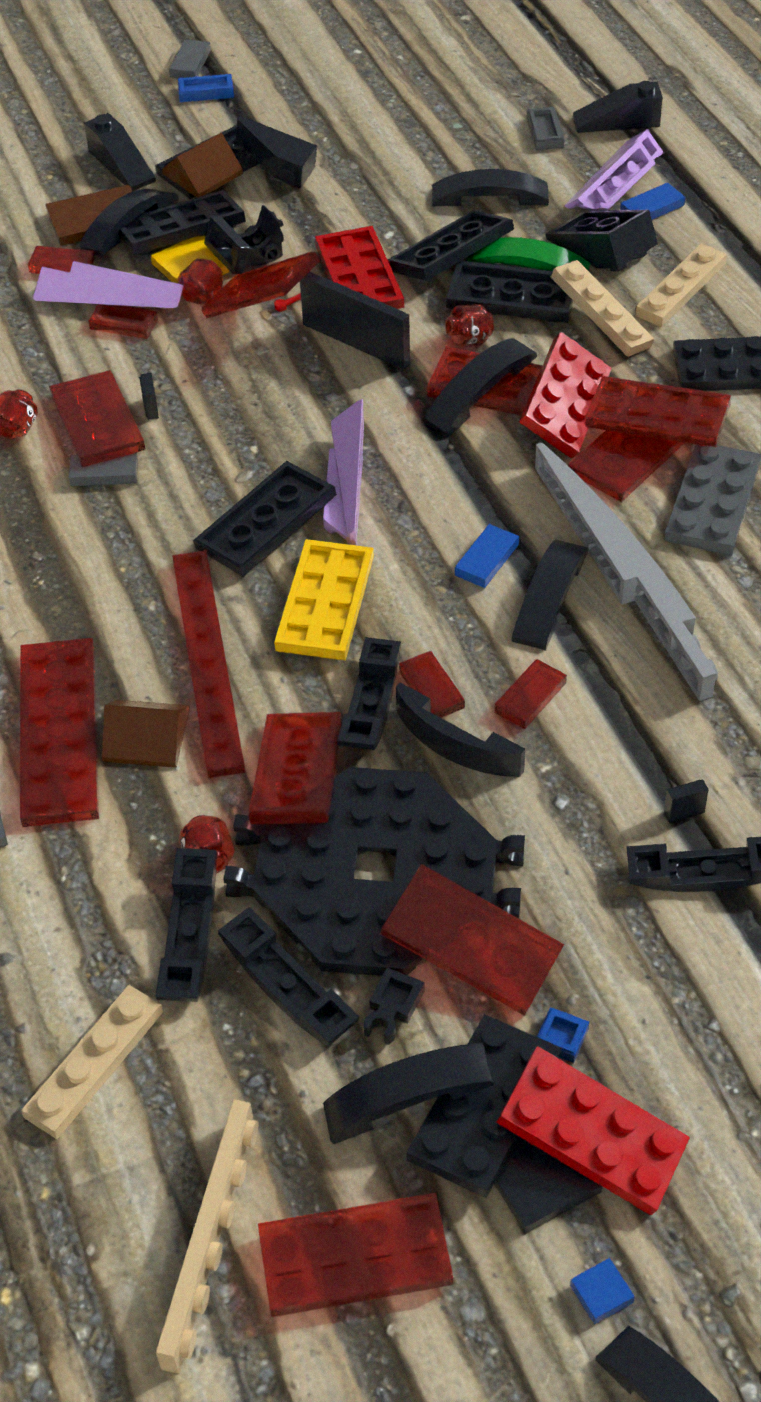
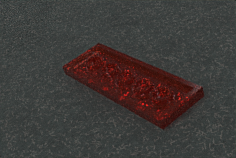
(58, 733)

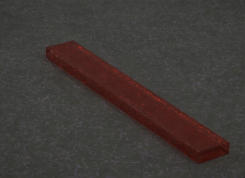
(208, 665)

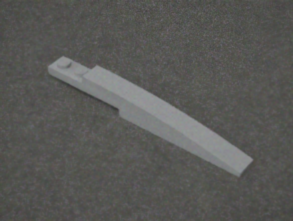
(629, 569)

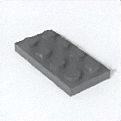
(713, 498)

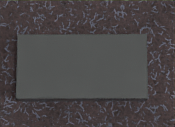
(190, 59)
(545, 128)
(114, 471)

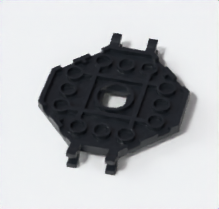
(310, 868)

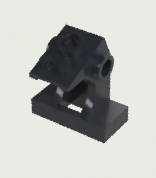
(256, 246)

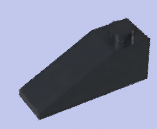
(626, 108)
(117, 152)
(278, 152)

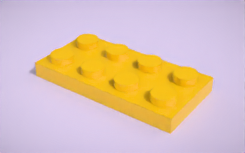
(324, 600)

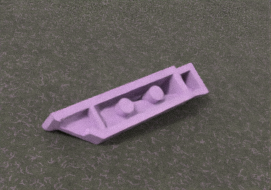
(618, 174)
(105, 286)
(345, 473)

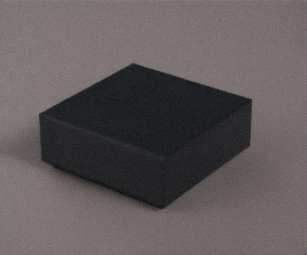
(148, 396)
(686, 800)

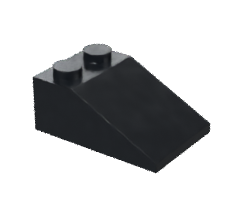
(607, 236)

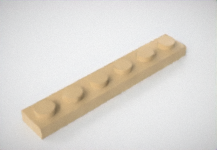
(204, 1248)

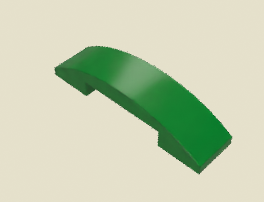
(526, 253)

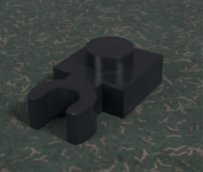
(392, 1001)

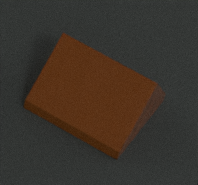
(204, 167)
(143, 732)

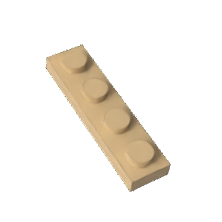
(681, 285)
(602, 308)
(92, 1062)

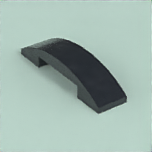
(490, 183)
(104, 233)
(474, 381)
(547, 592)
(372, 694)
(492, 756)
(695, 870)
(189, 925)
(284, 980)
(405, 1084)
(650, 1370)

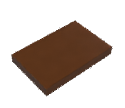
(75, 215)

